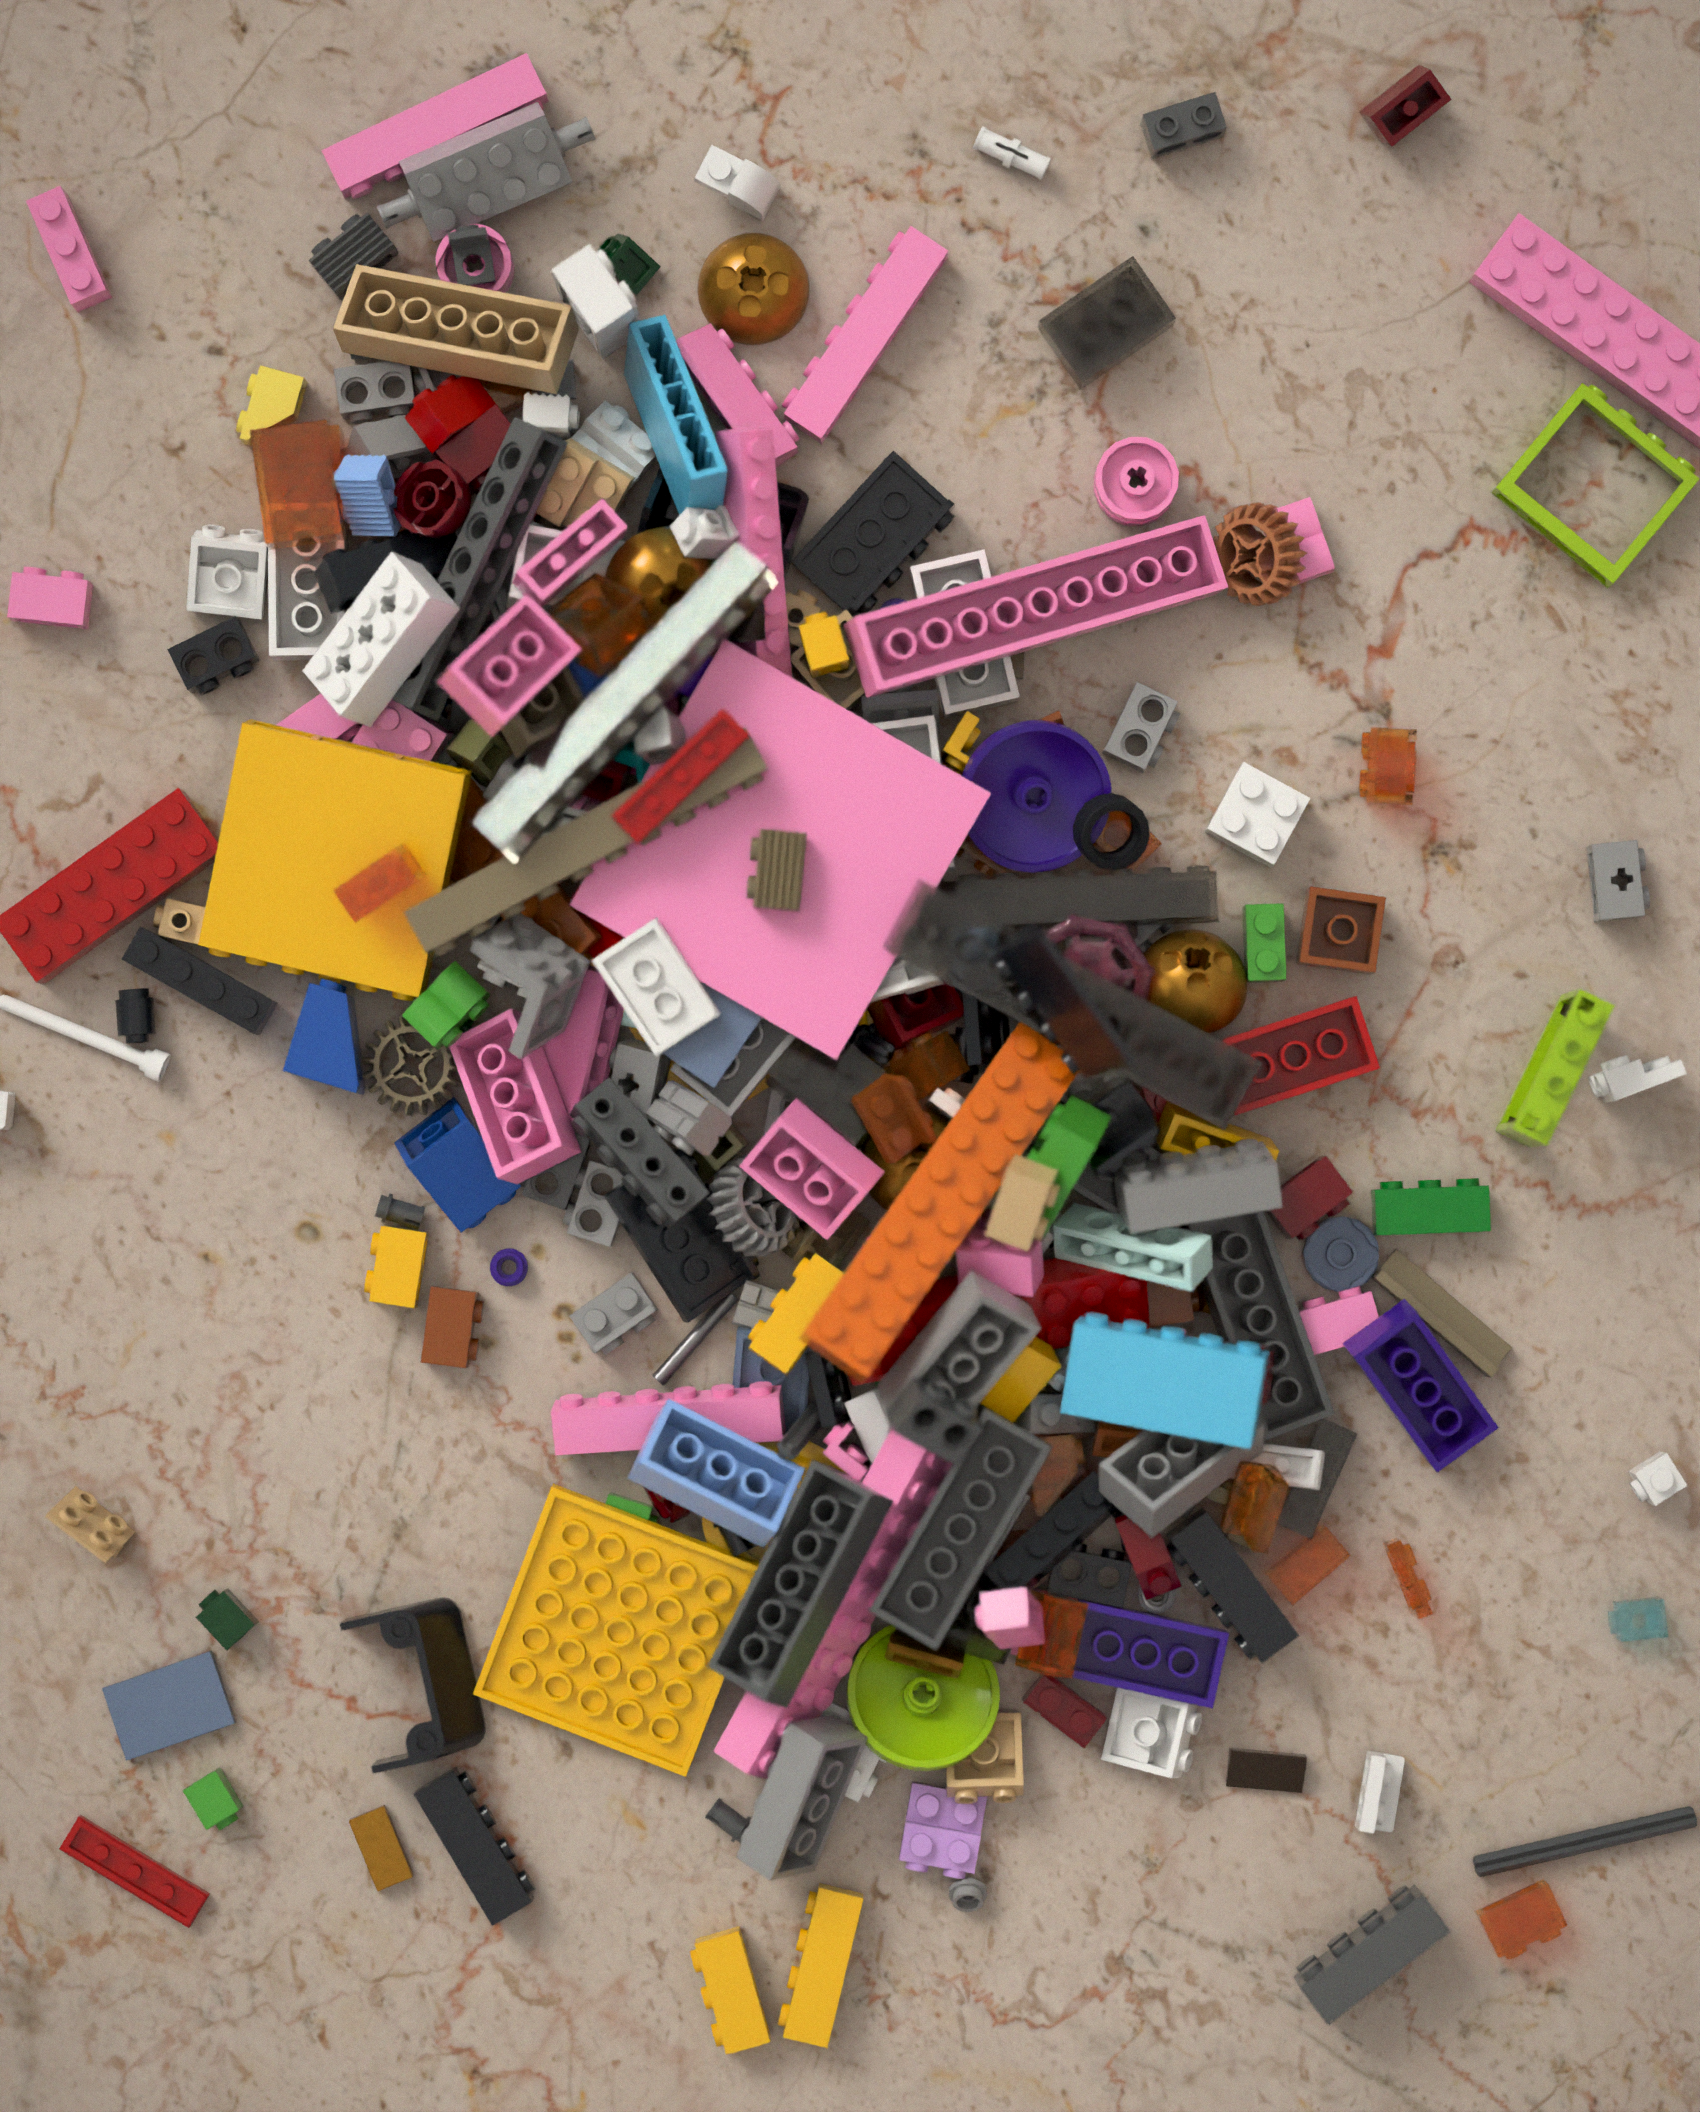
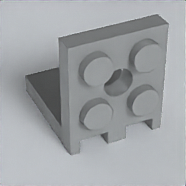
(543, 968)

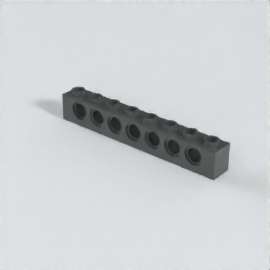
(485, 554)

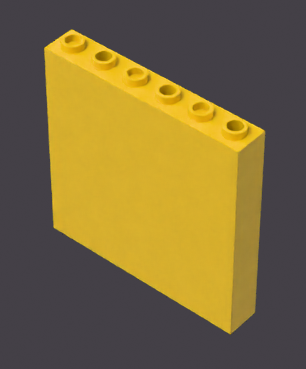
(303, 823)

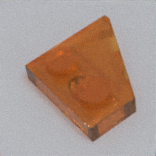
(1414, 1590)

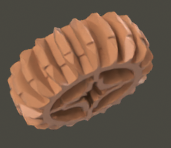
(1270, 558)

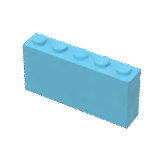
(673, 416)
(1165, 1380)

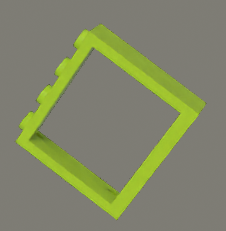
(1557, 531)
(1555, 1068)

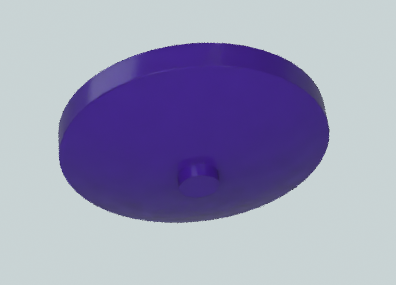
(1037, 785)

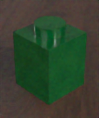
(225, 1617)

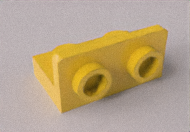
(961, 738)

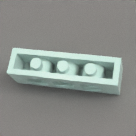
(1159, 1255)

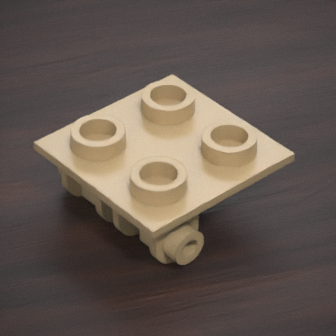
(91, 1524)

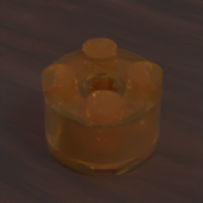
(1390, 765)

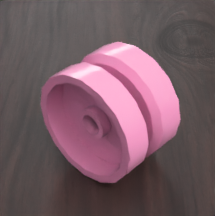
(1141, 459)

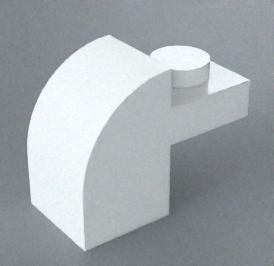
(741, 181)

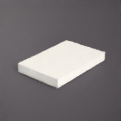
(656, 987)

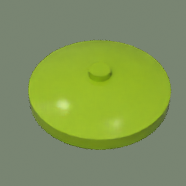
(919, 1715)

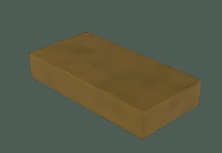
(381, 1848)

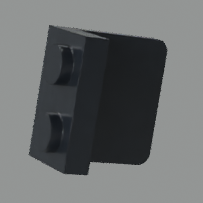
(1130, 1128)

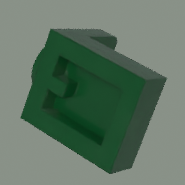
(629, 262)

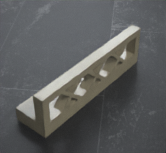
(1442, 1313)

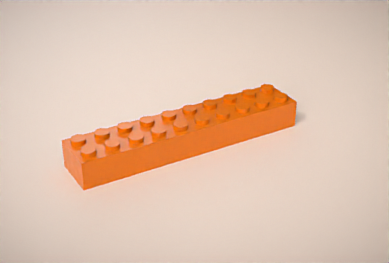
(939, 1204)

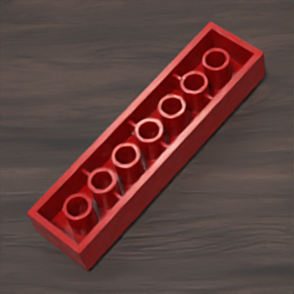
(1061, 1298)

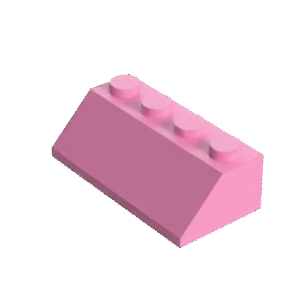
(730, 388)

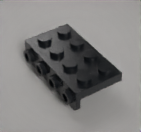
(874, 535)
(691, 1256)

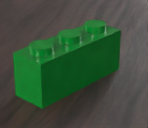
(1430, 1208)

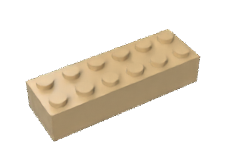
(456, 328)

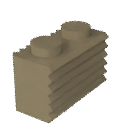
(778, 871)

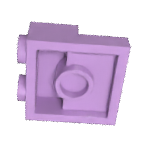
(941, 1831)

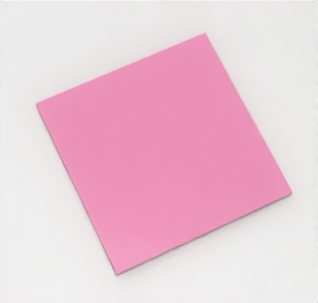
(872, 826)

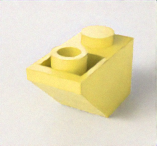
(273, 401)

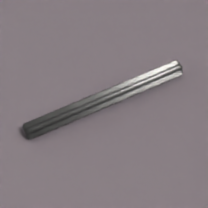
(1585, 1841)

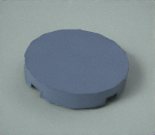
(1341, 1254)

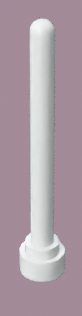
(150, 1062)

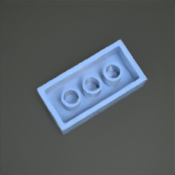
(716, 1473)

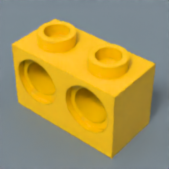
(823, 644)

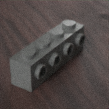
(638, 1154)

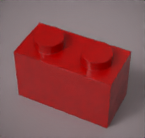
(448, 410)

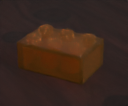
(297, 484)

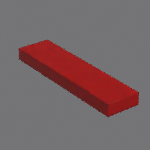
(680, 776)
(134, 1871)

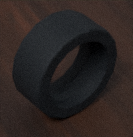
(1133, 846)

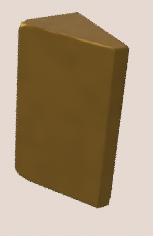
(921, 1656)

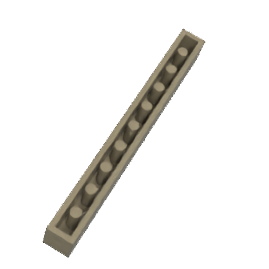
(561, 855)

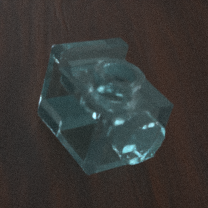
(1653, 1611)

